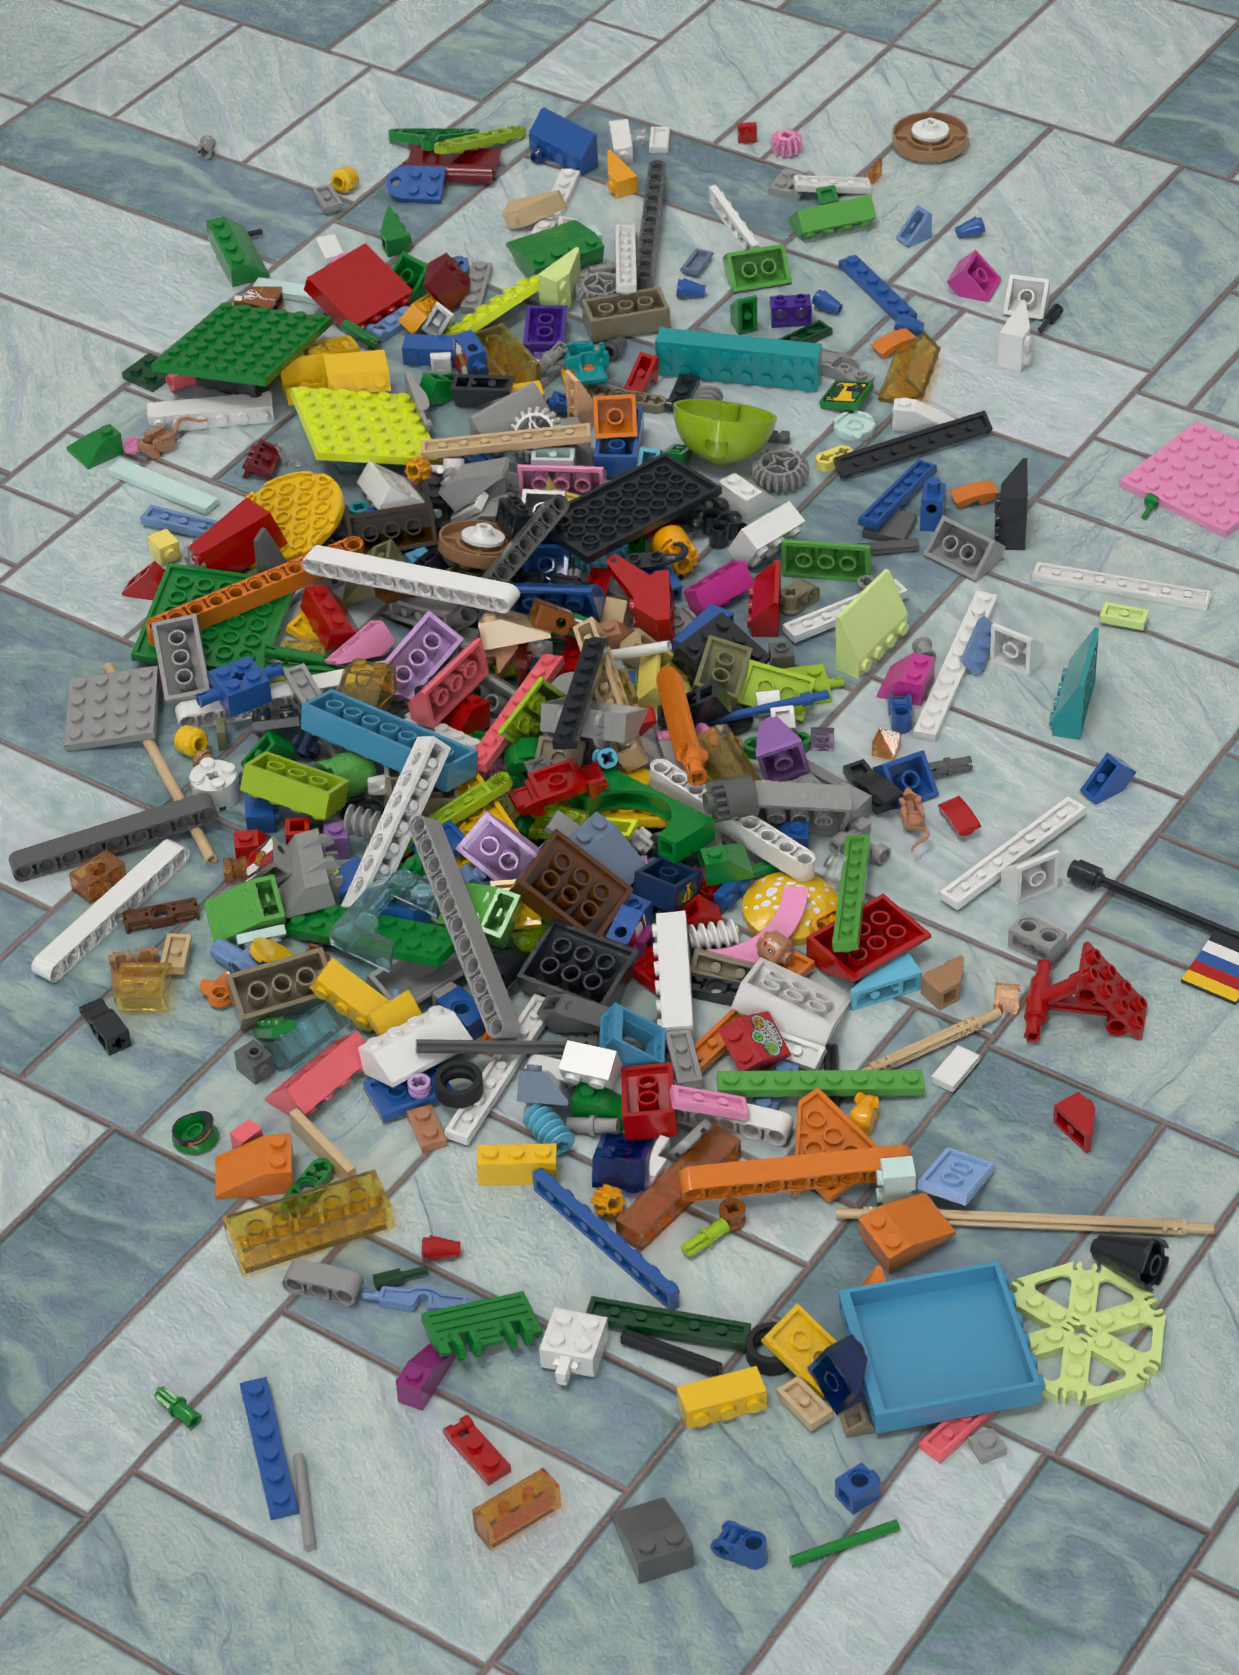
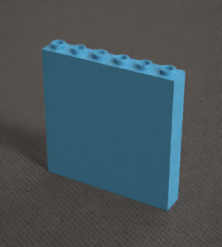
(941, 1346)

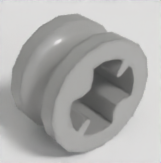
(863, 582)

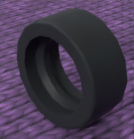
(455, 1070)
(766, 1365)

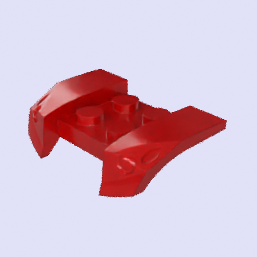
(556, 784)

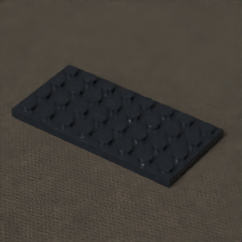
(631, 507)

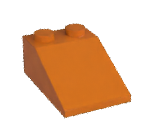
(256, 1168)
(904, 1230)

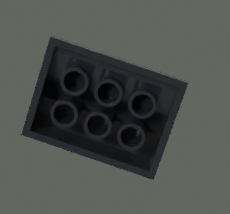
(578, 965)

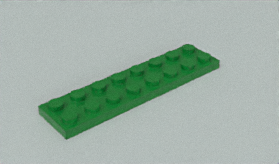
(413, 939)

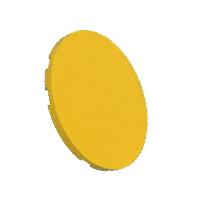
(304, 508)

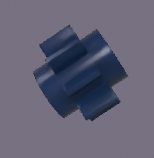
(306, 744)

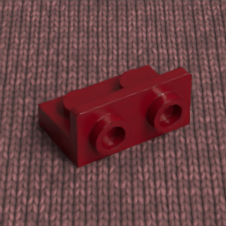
(262, 460)

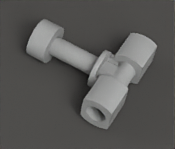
(861, 826)

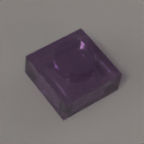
(822, 739)

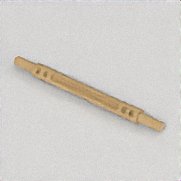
(933, 1041)

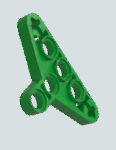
(428, 136)

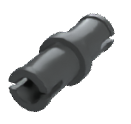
(949, 766)

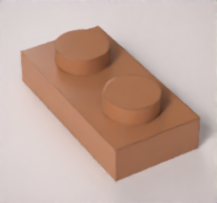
(426, 1128)

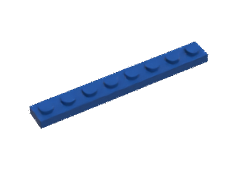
(606, 1240)

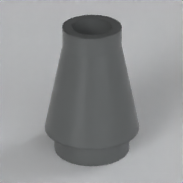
(615, 347)

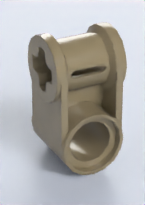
(798, 597)

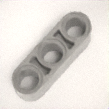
(323, 1282)

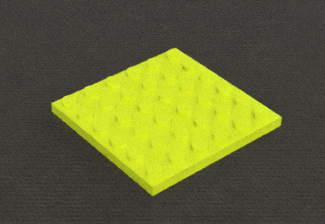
(360, 425)

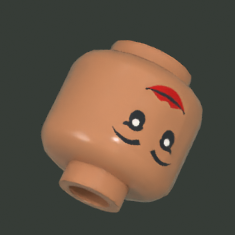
(775, 947)

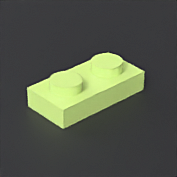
(1124, 616)

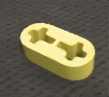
(824, 460)

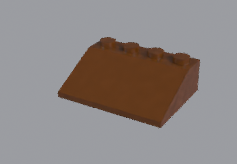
(571, 886)

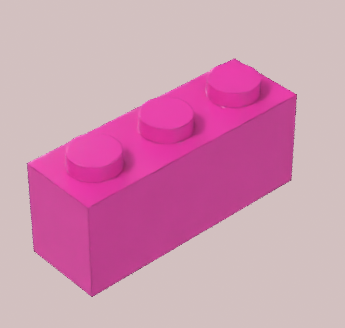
(719, 586)

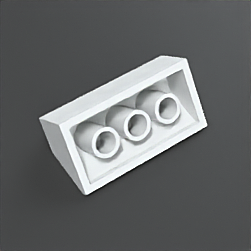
(387, 488)
(393, 1056)

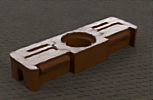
(145, 917)

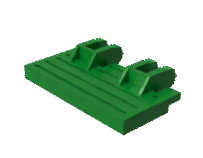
(481, 1325)

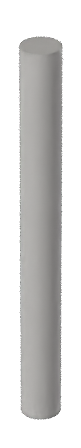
(304, 1502)

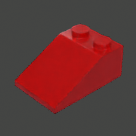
(647, 1101)

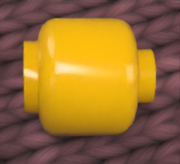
(344, 179)
(190, 740)

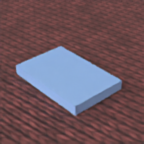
(956, 1176)

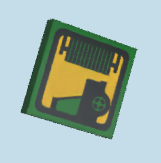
(846, 395)

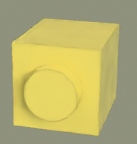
(164, 547)

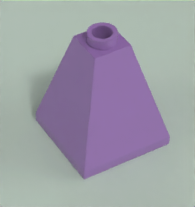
(779, 751)

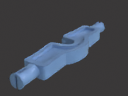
(408, 1299)

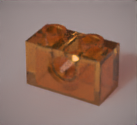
(97, 876)

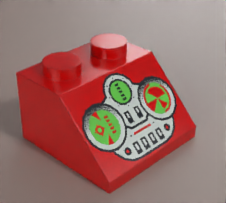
(754, 1042)

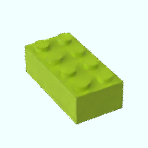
(294, 785)

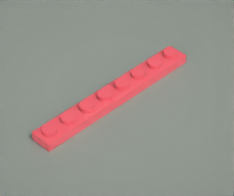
(493, 743)

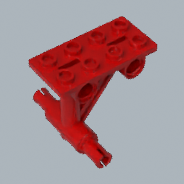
(1096, 990)

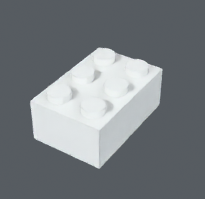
(766, 534)

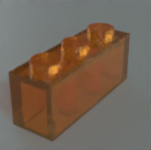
(516, 1508)

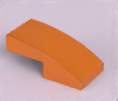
(891, 342)
(982, 491)

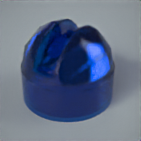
(537, 156)

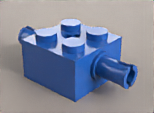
(240, 686)

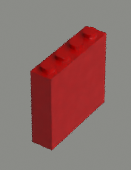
(358, 288)

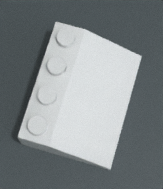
(794, 1002)

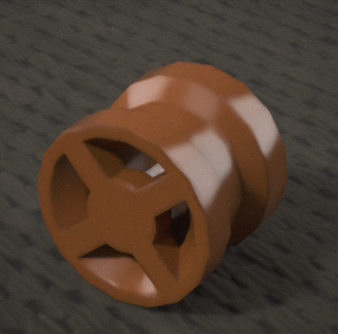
(733, 1212)

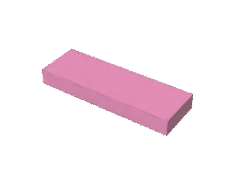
(709, 1102)

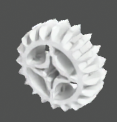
(531, 419)

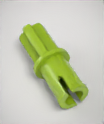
(705, 1237)

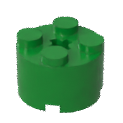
(515, 755)

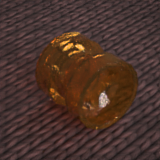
(235, 868)

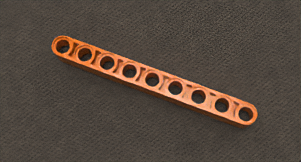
(785, 1173)

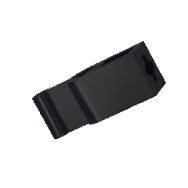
(106, 1026)

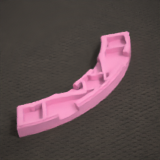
(785, 921)

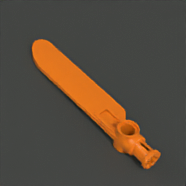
(681, 726)

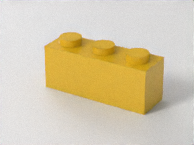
(347, 993)
(514, 1163)
(721, 1397)

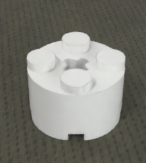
(217, 779)

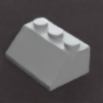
(963, 549)

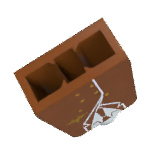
(262, 297)
(545, 614)

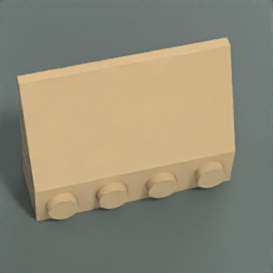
(508, 629)

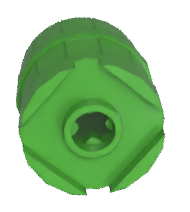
(351, 767)

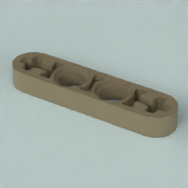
(650, 402)

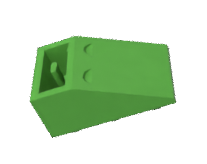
(245, 909)
(496, 910)

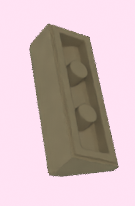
(720, 965)

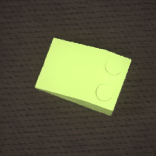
(559, 280)

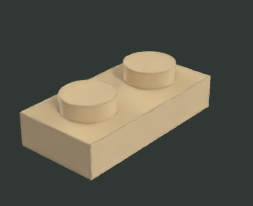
(177, 952)
(804, 1403)

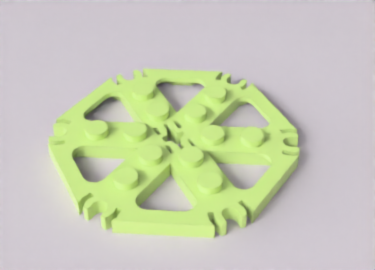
(1099, 1333)

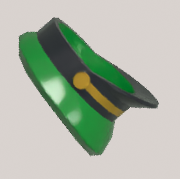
(195, 1133)

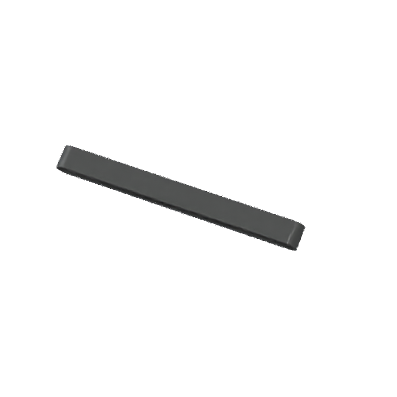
(650, 225)

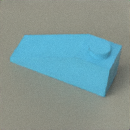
(887, 982)

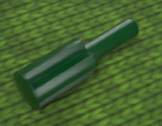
(395, 1276)

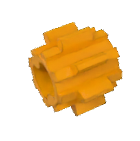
(418, 469)
(607, 1201)

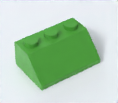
(757, 268)

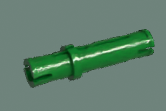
(294, 656)

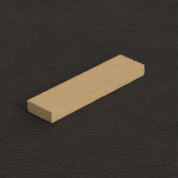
(320, 1144)

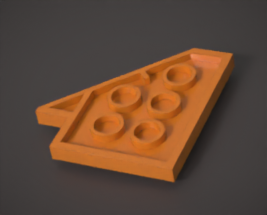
(826, 1128)

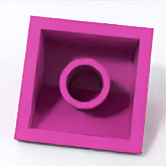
(974, 278)
(909, 676)

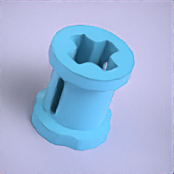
(610, 754)

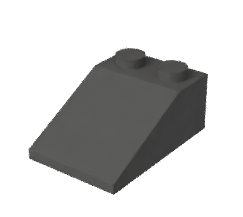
(653, 1539)

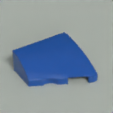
(406, 911)

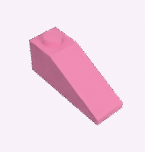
(368, 642)

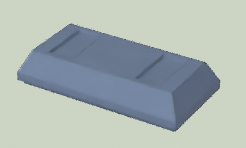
(696, 262)

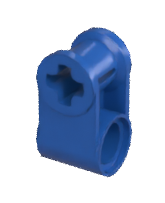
(900, 713)
(741, 1545)

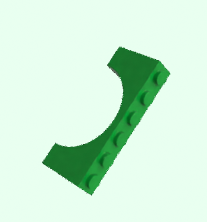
(686, 829)

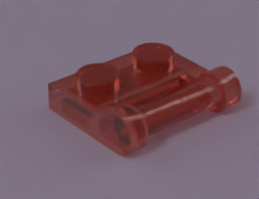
(522, 662)

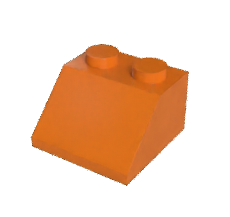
(615, 416)

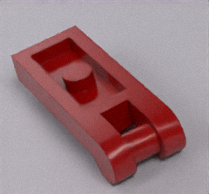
(477, 1450)

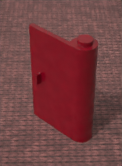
(465, 168)

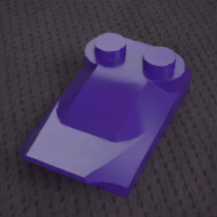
(544, 328)

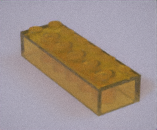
(308, 1221)

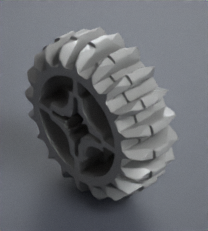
(595, 285)
(780, 470)

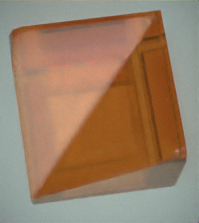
(886, 744)

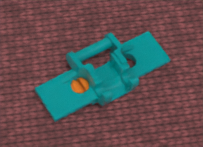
(587, 362)

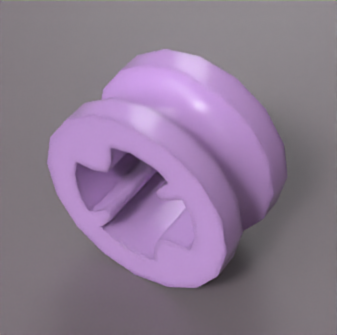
(419, 1091)

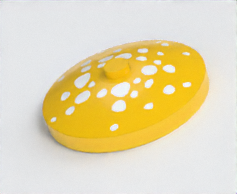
(765, 897)

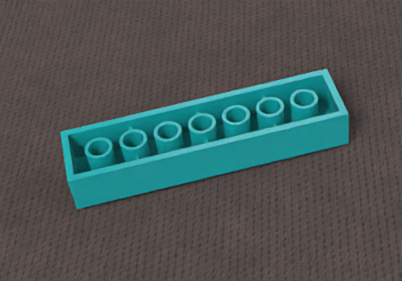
(739, 359)

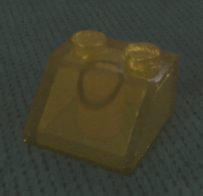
(369, 681)
(142, 986)

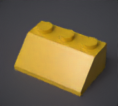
(357, 371)

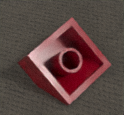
(446, 281)

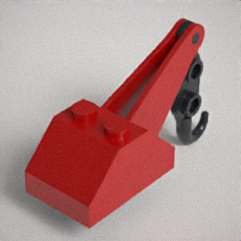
(648, 594)

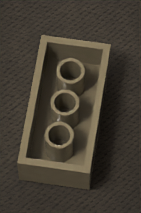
(625, 314)
(275, 987)

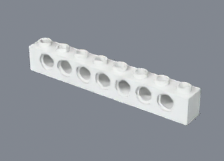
(405, 802)

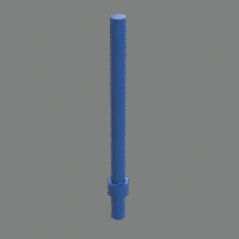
(805, 699)

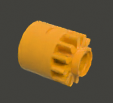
(663, 542)

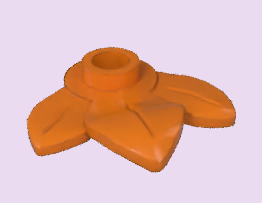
(216, 991)

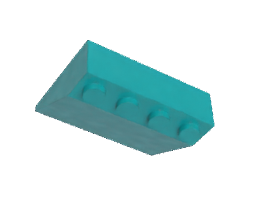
(1075, 690)

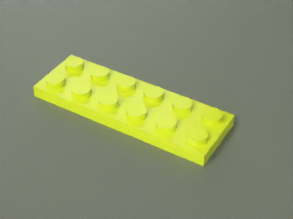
(496, 307)

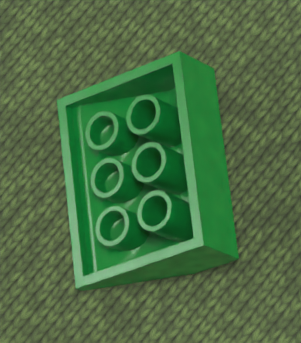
(547, 246)

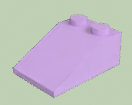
(497, 848)

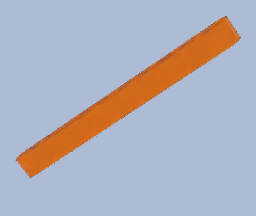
(251, 591)

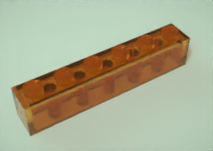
(663, 1200)

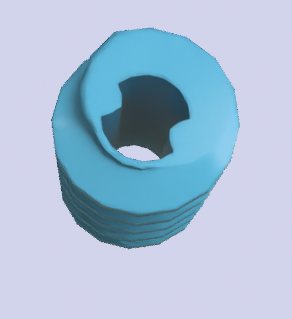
(548, 1127)

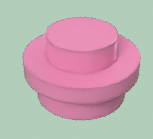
(130, 445)

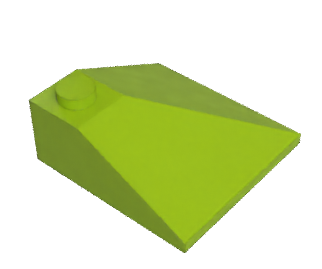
(527, 716)

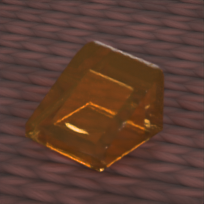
(874, 172)
(1007, 998)

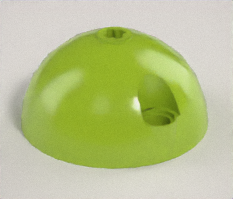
(722, 429)

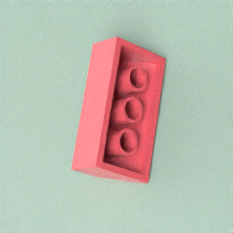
(449, 686)
(319, 1076)

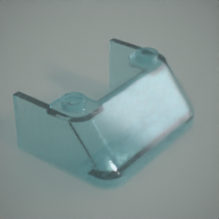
(358, 925)

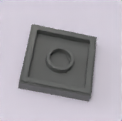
(895, 528)

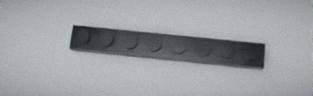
(912, 444)
(580, 693)

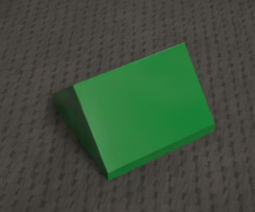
(412, 273)

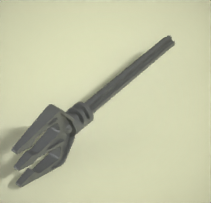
(508, 1046)

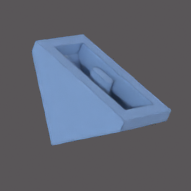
(916, 228)

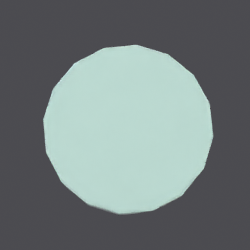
(854, 426)

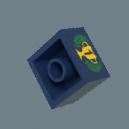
(667, 884)

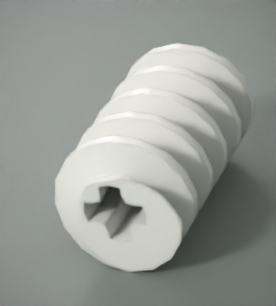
(713, 935)

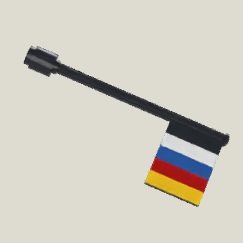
(1216, 965)

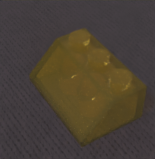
(725, 754)

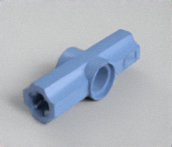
(232, 956)

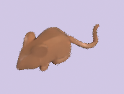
(161, 439)
(912, 814)

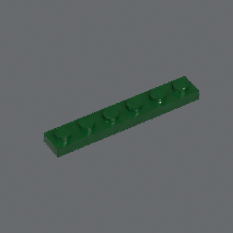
(671, 1323)

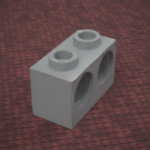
(1036, 939)

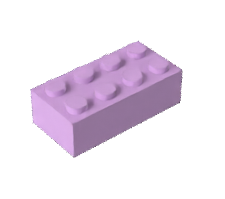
(423, 653)

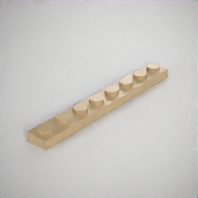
(506, 441)

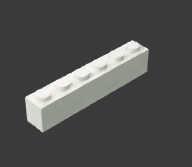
(218, 410)
(673, 971)

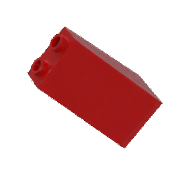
(230, 540)

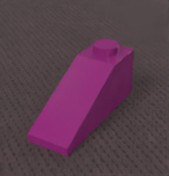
(422, 1377)

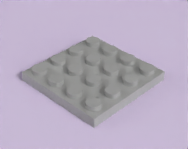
(112, 708)

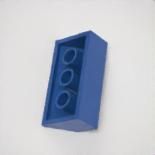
(564, 142)
(579, 599)

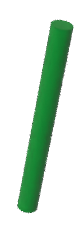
(844, 1543)

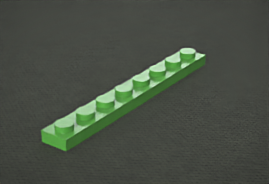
(851, 893)
(828, 1081)

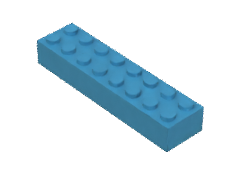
(381, 736)

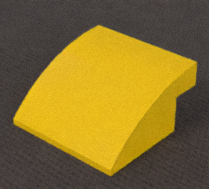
(308, 367)

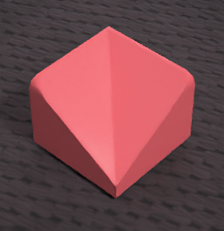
(245, 1133)

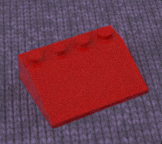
(884, 936)

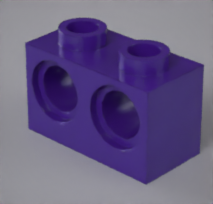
(786, 310)

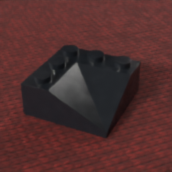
(1012, 509)
(690, 651)

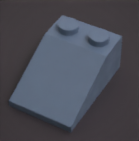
(608, 846)

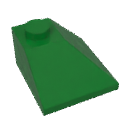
(97, 446)
(724, 864)

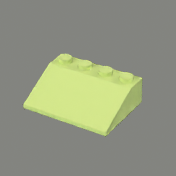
(870, 626)

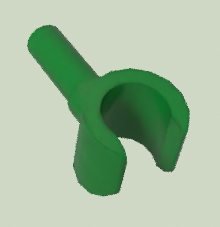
(1150, 501)

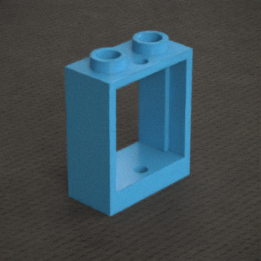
(622, 1020)

